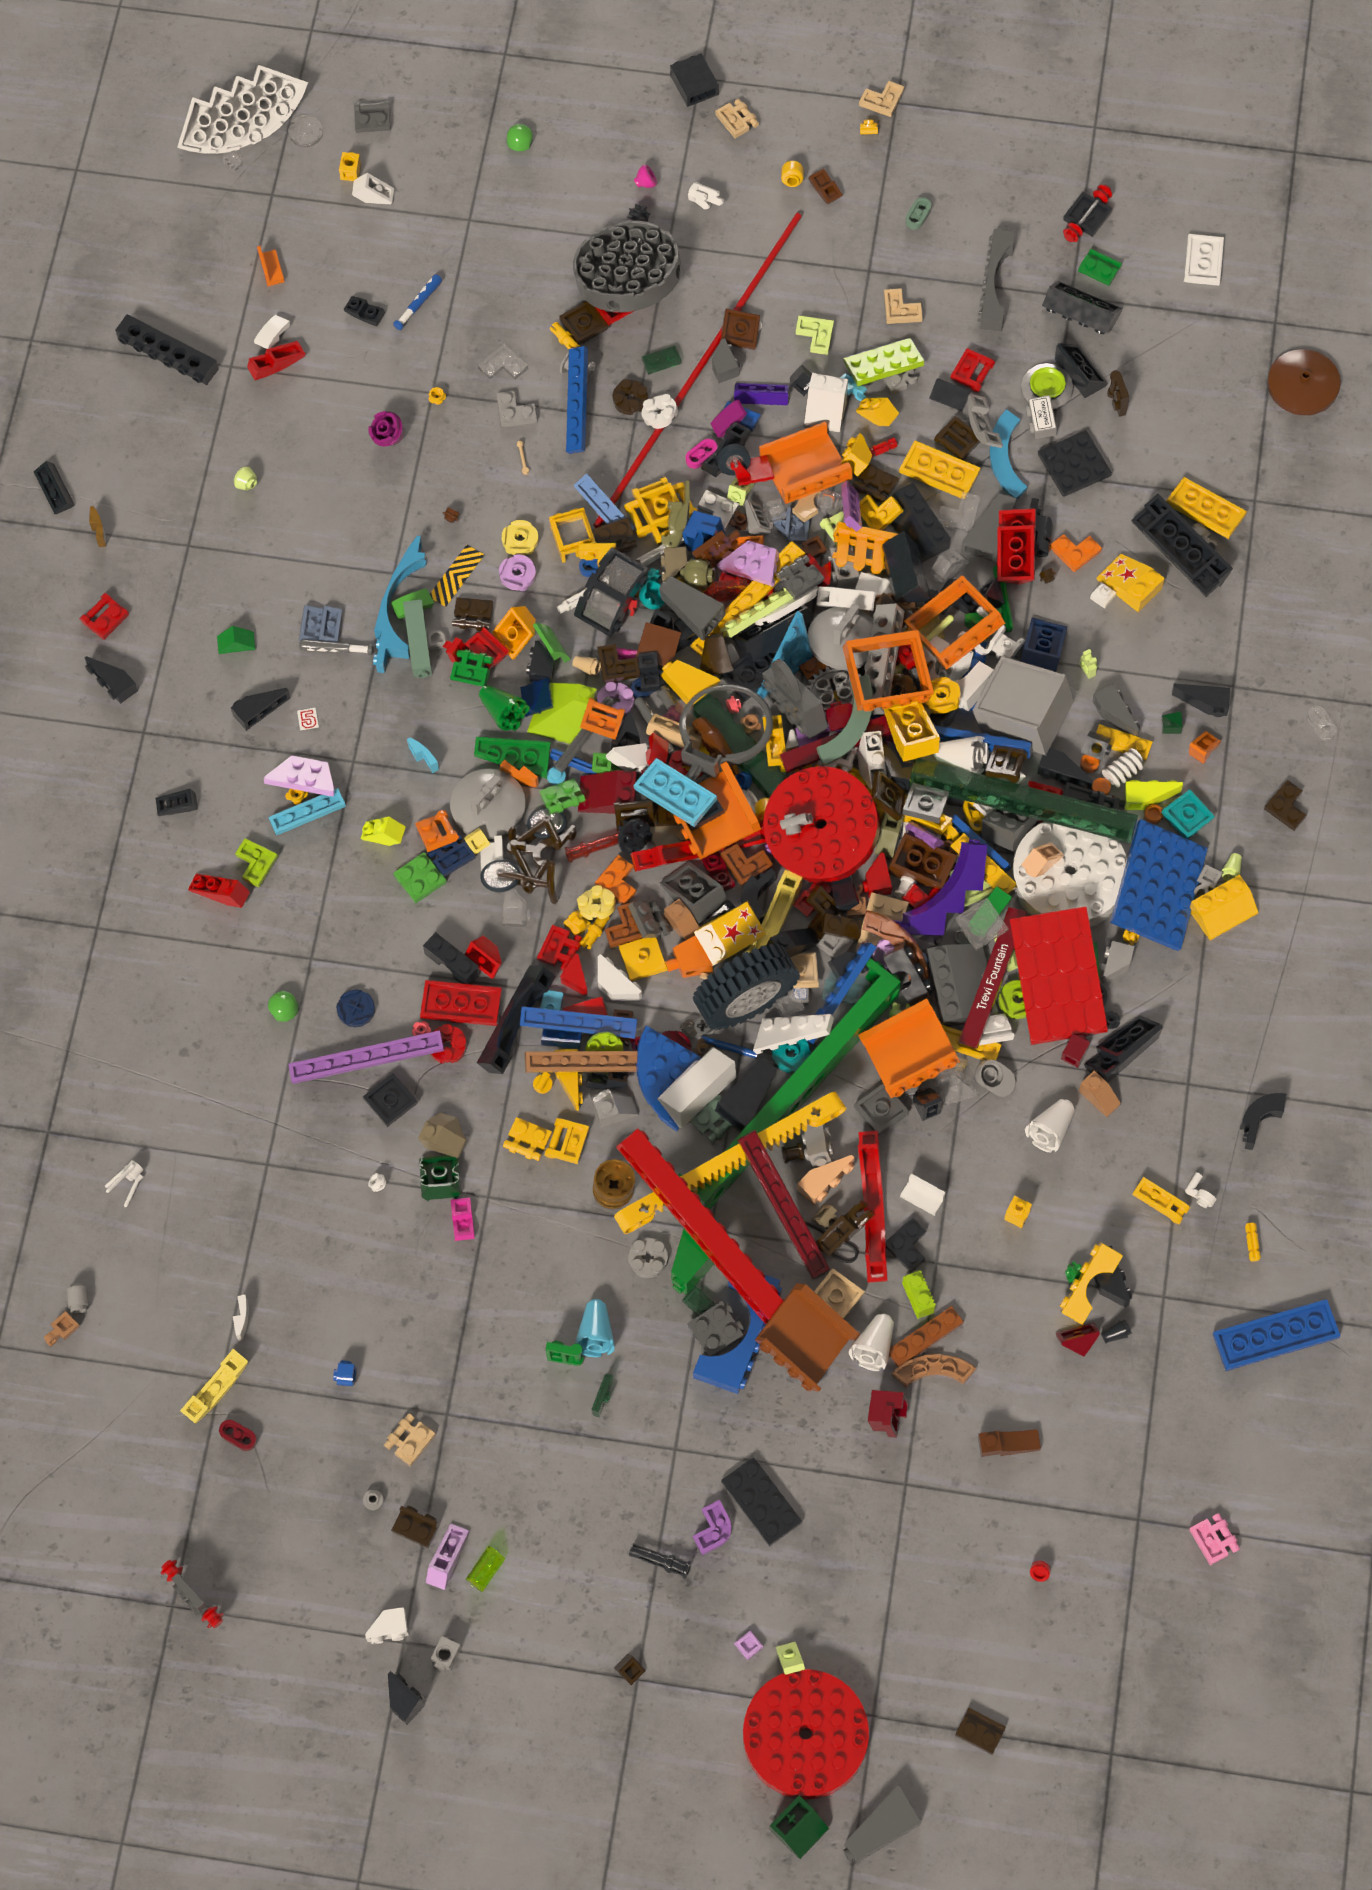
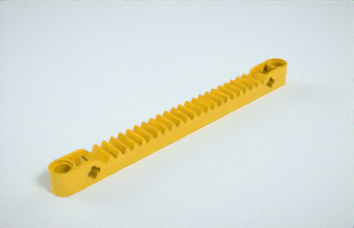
(828, 1107)

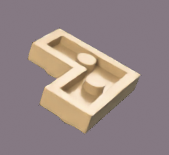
(885, 102)
(897, 311)

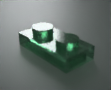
(661, 360)

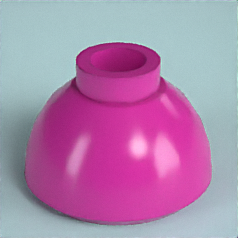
(645, 177)

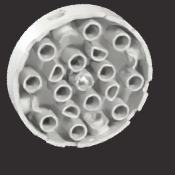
(1091, 858)

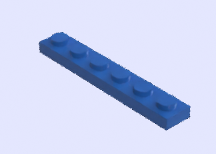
(577, 400)
(845, 982)
(578, 1022)

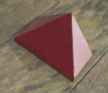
(1079, 1338)

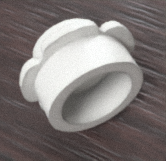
(377, 1182)

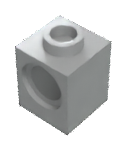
(445, 1645)

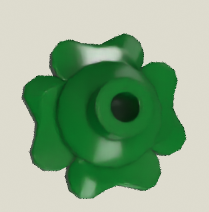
(1073, 1271)

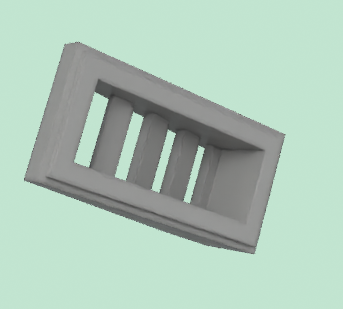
(756, 519)

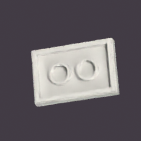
(1203, 259)

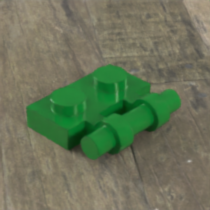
(471, 674)

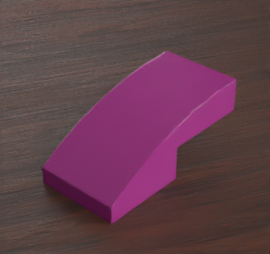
(727, 417)

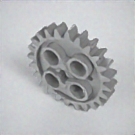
(822, 690)

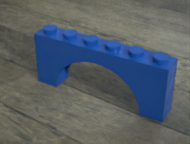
(730, 1369)

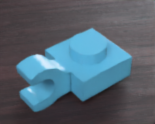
(858, 391)

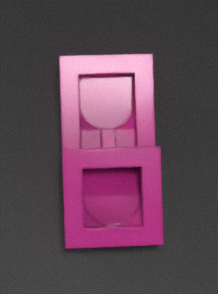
(462, 1219)

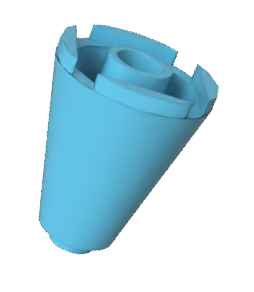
(595, 1330)

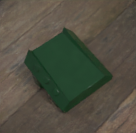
(439, 1177)

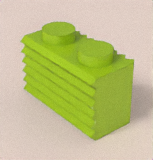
(919, 1294)

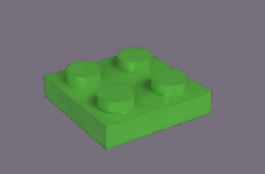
(419, 878)

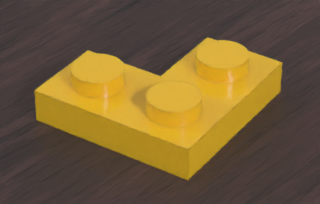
(880, 516)

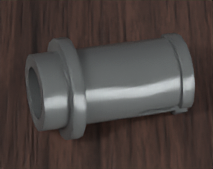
(666, 698)

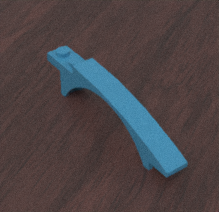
(387, 640)

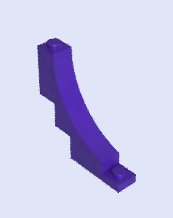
(967, 875)

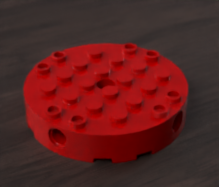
(846, 839)
(811, 1703)

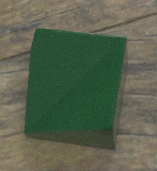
(1172, 723)

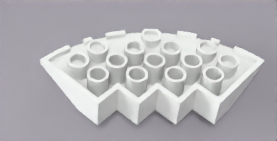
(243, 115)

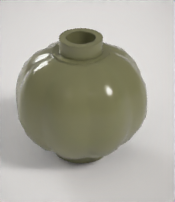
(698, 574)

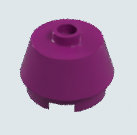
(386, 429)

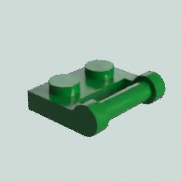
(564, 1354)

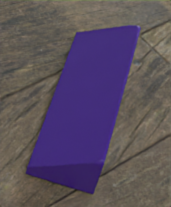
(761, 394)

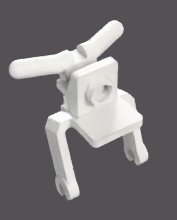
(1000, 643)

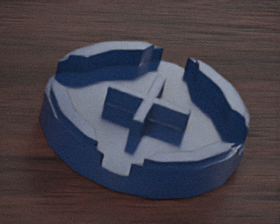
(355, 1008)

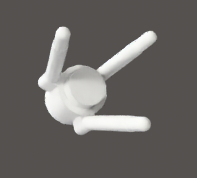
(131, 1172)

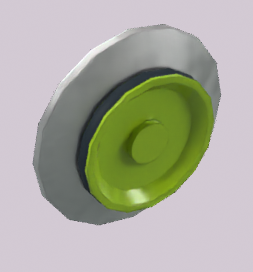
(1046, 381)

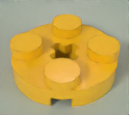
(950, 701)

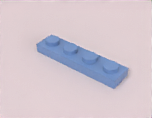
(599, 500)

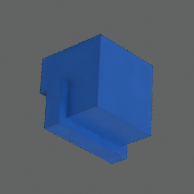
(700, 529)

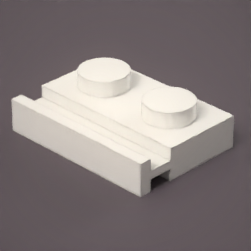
(997, 1030)

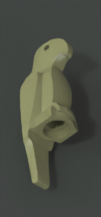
(677, 519)

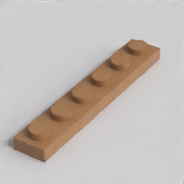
(581, 1061)

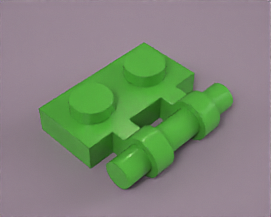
(562, 796)

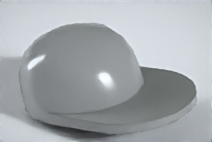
(995, 1077)

